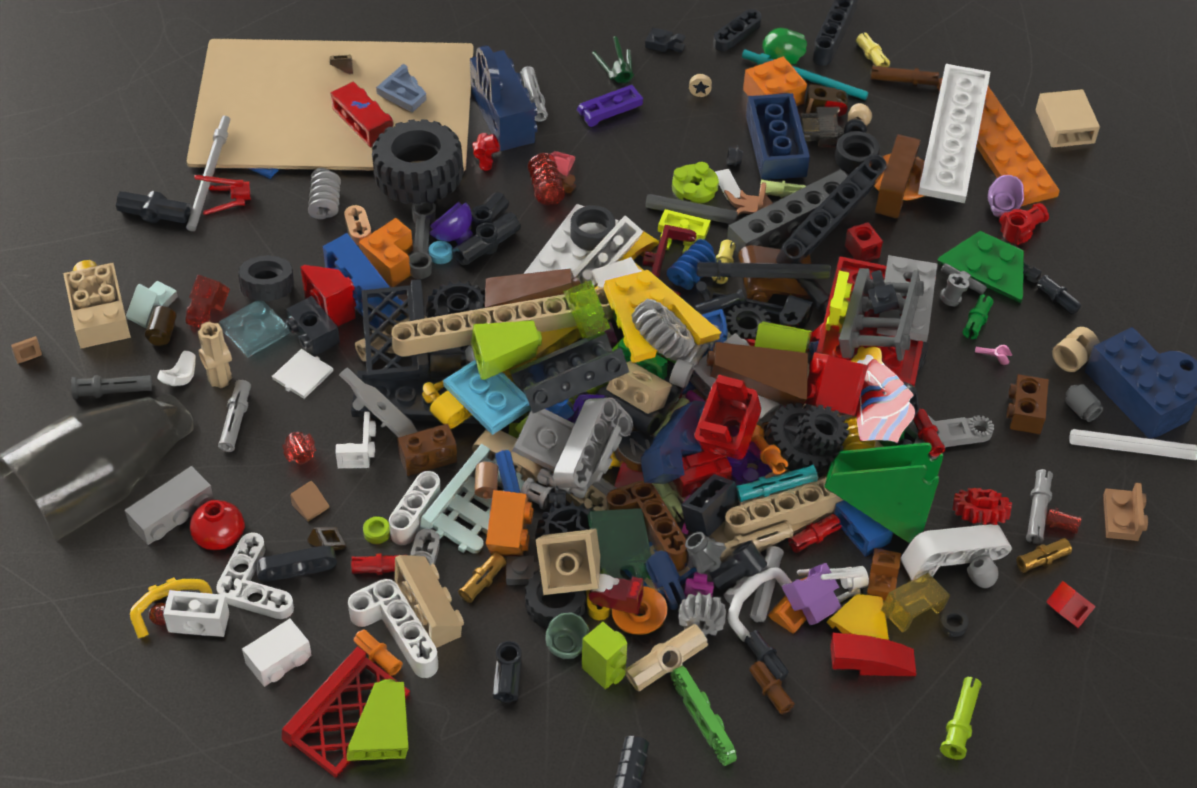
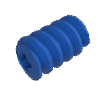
(684, 270)

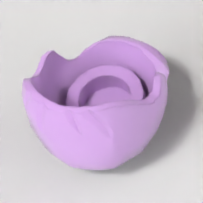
(1005, 195)

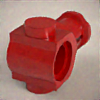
(1019, 223)

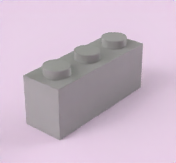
(169, 505)

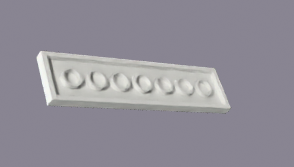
(954, 133)

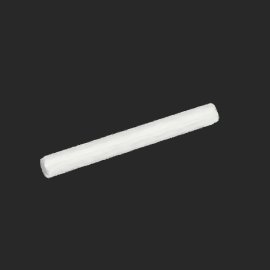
(1133, 444)

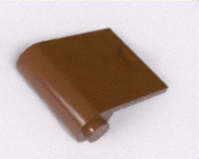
(763, 288)

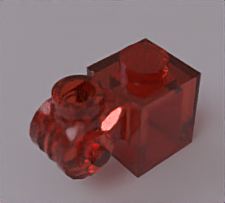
(205, 295)

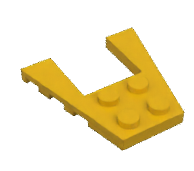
(630, 290)

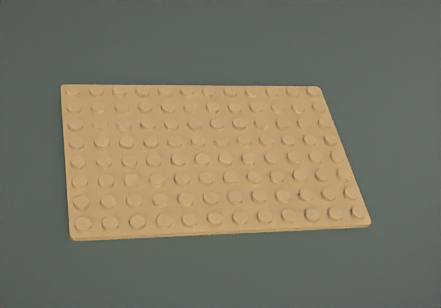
(284, 104)

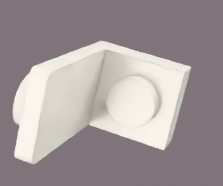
(358, 455)

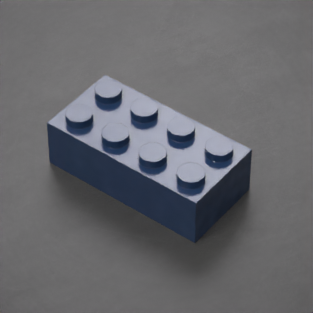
(777, 136)

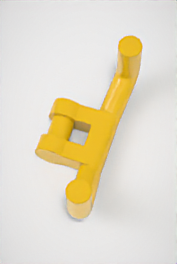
(156, 593)

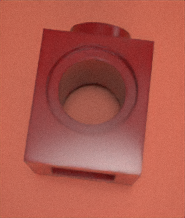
(863, 242)

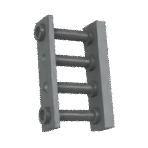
(860, 303)

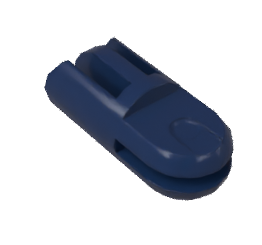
(665, 578)

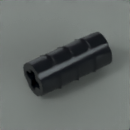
(631, 762)

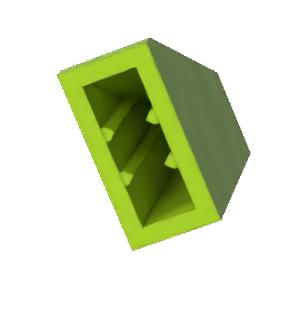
(503, 345)
(382, 725)

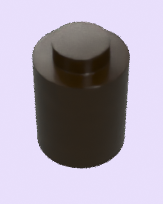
(160, 325)

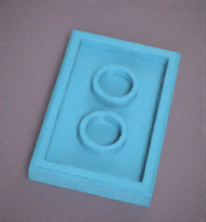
(491, 400)

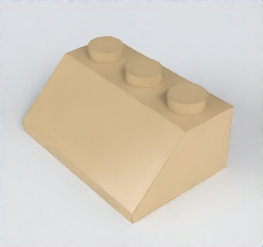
(427, 598)

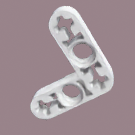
(245, 587)

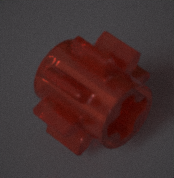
(299, 447)

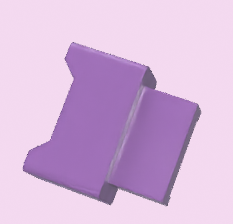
(814, 595)

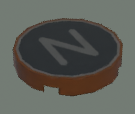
(632, 448)

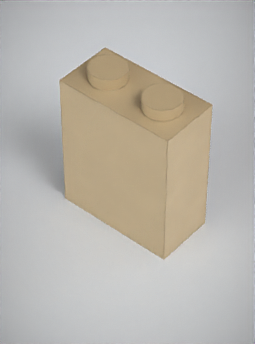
(1067, 118)

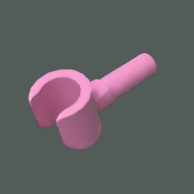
(1000, 352)

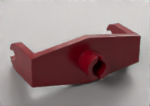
(656, 260)

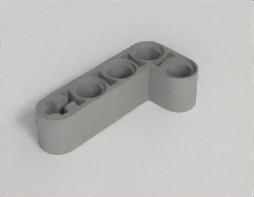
(588, 439)

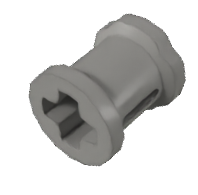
(530, 487)

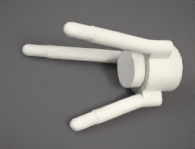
(851, 578)

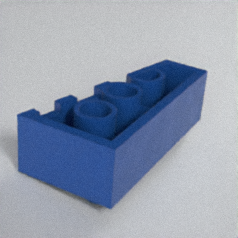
(352, 263)

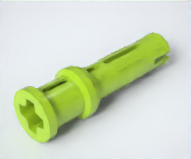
(959, 727)

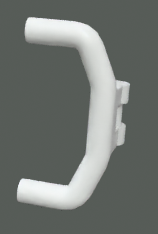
(743, 589)

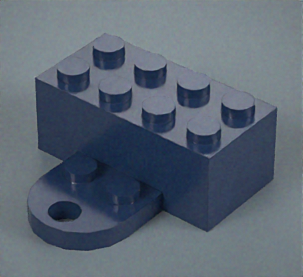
(502, 98)
(1144, 383)

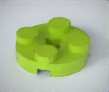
(700, 173)

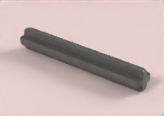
(693, 209)

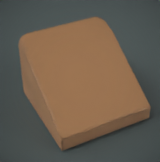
(26, 349)
(309, 501)

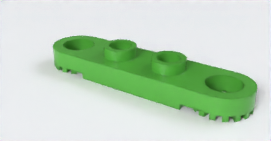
(700, 710)

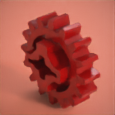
(982, 506)

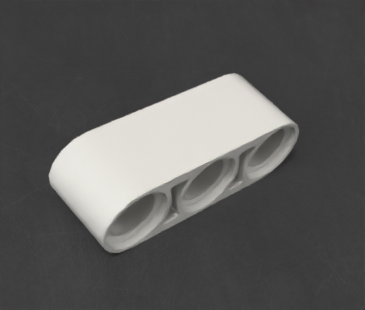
(413, 507)

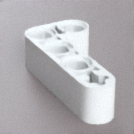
(953, 547)
(401, 629)

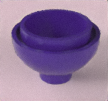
(453, 224)

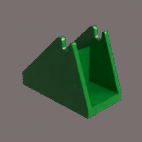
(888, 484)

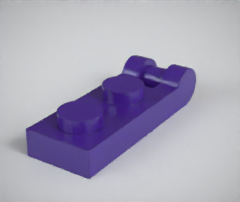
(609, 105)

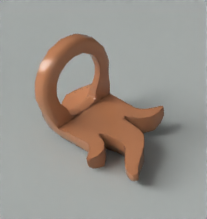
(749, 204)

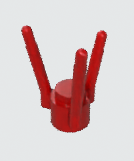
(239, 191)

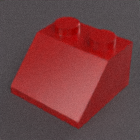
(330, 291)
(835, 383)

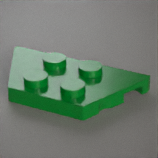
(990, 263)

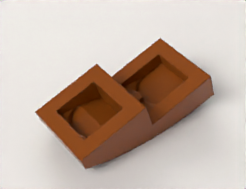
(883, 573)

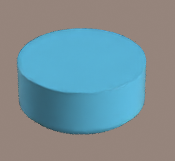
(440, 252)

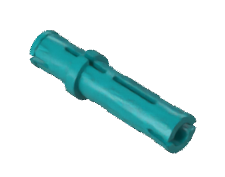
(777, 483)

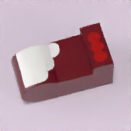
(618, 593)

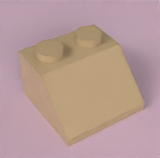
(569, 561)

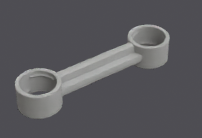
(684, 367)

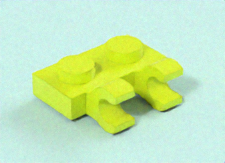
(681, 220)
(839, 303)

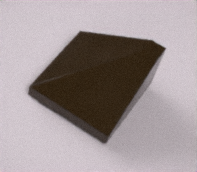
(342, 62)
(326, 537)

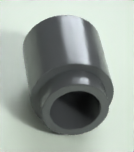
(1083, 402)

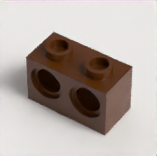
(1028, 404)
(427, 449)

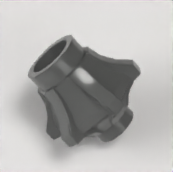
(703, 552)

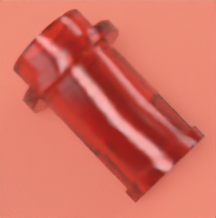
(1063, 520)

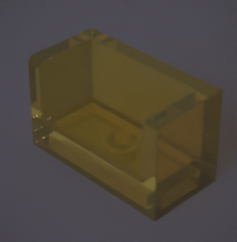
(914, 599)

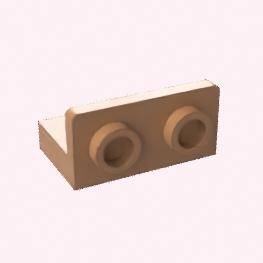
(1125, 513)

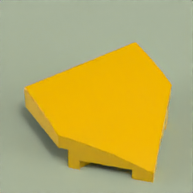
(861, 617)

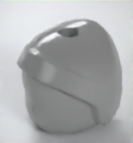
(983, 571)

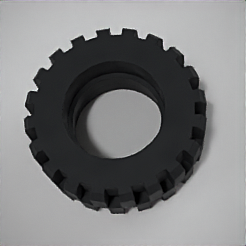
(419, 181)

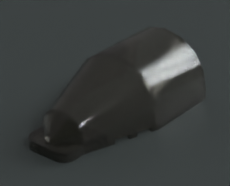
(94, 457)

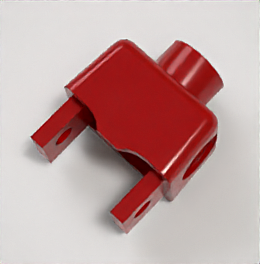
(727, 406)

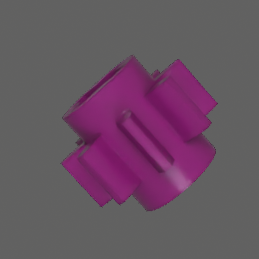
(698, 584)

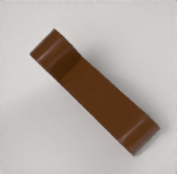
(897, 176)
(659, 523)

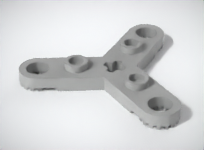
(956, 431)

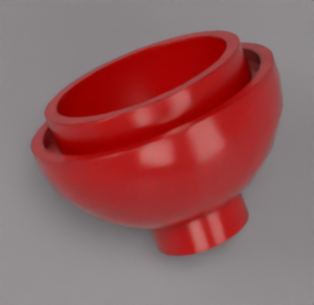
(217, 525)

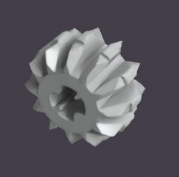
(703, 611)

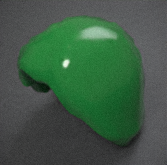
(785, 43)

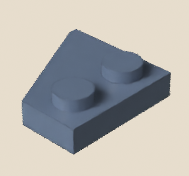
(402, 89)

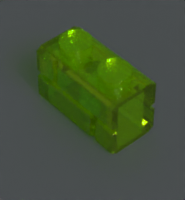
(586, 309)

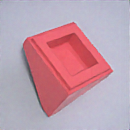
(564, 162)

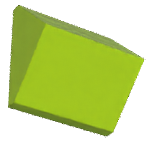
(782, 337)

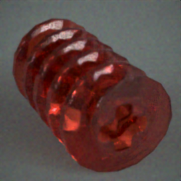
(546, 179)

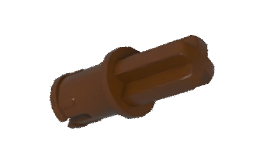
(772, 687)

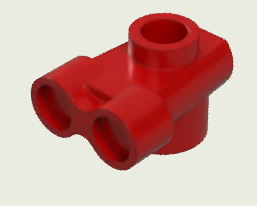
(484, 148)

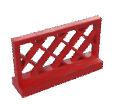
(322, 702)

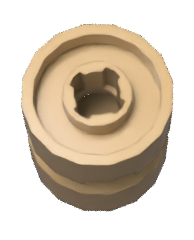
(1075, 349)

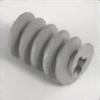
(324, 194)

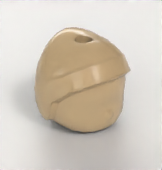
(861, 112)

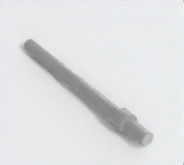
(220, 137)

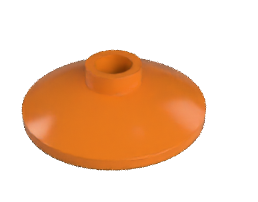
(654, 610)

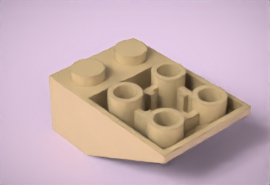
(96, 305)

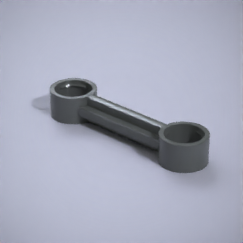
(421, 242)

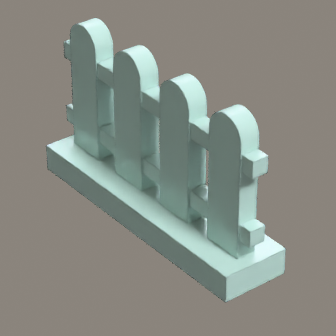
(460, 506)

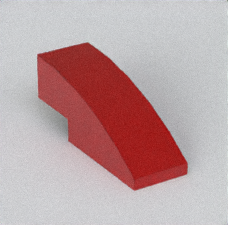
(871, 655)

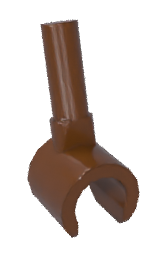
(568, 182)

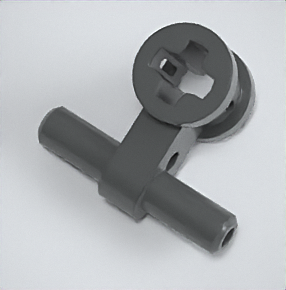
(957, 284)

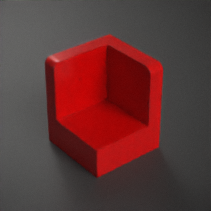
(1070, 604)

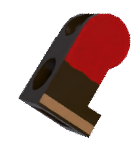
(825, 97)

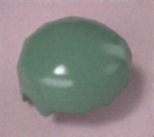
(566, 635)

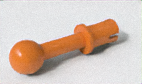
(769, 453)

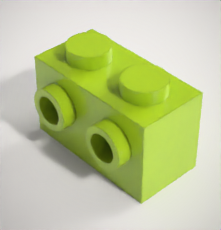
(604, 655)

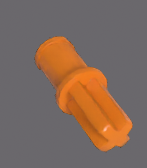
(377, 652)

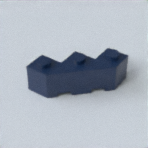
(673, 442)

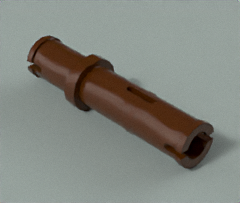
(905, 75)

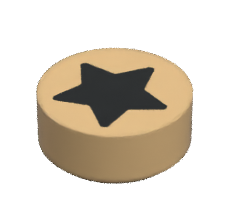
(700, 85)

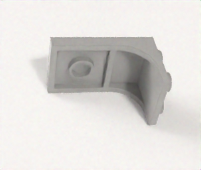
(546, 436)

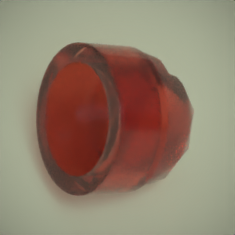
(156, 614)

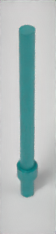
(809, 76)

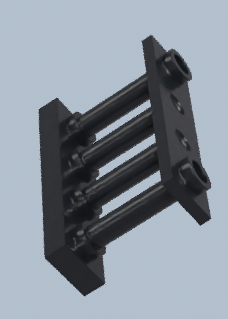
(569, 371)

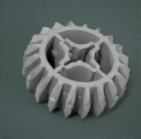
(663, 329)

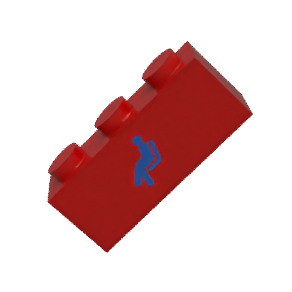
(360, 112)

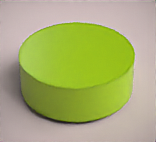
(376, 530)

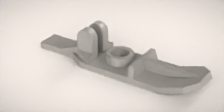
(378, 405)

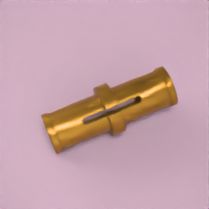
(1053, 551)
(471, 589)

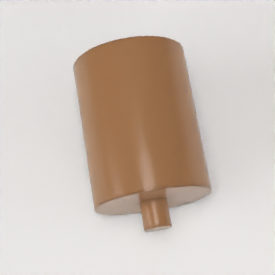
(486, 479)

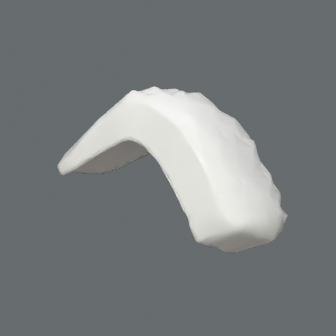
(181, 372)

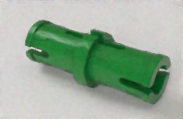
(977, 317)

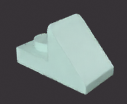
(146, 299)

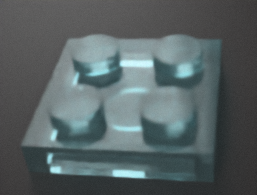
(254, 327)

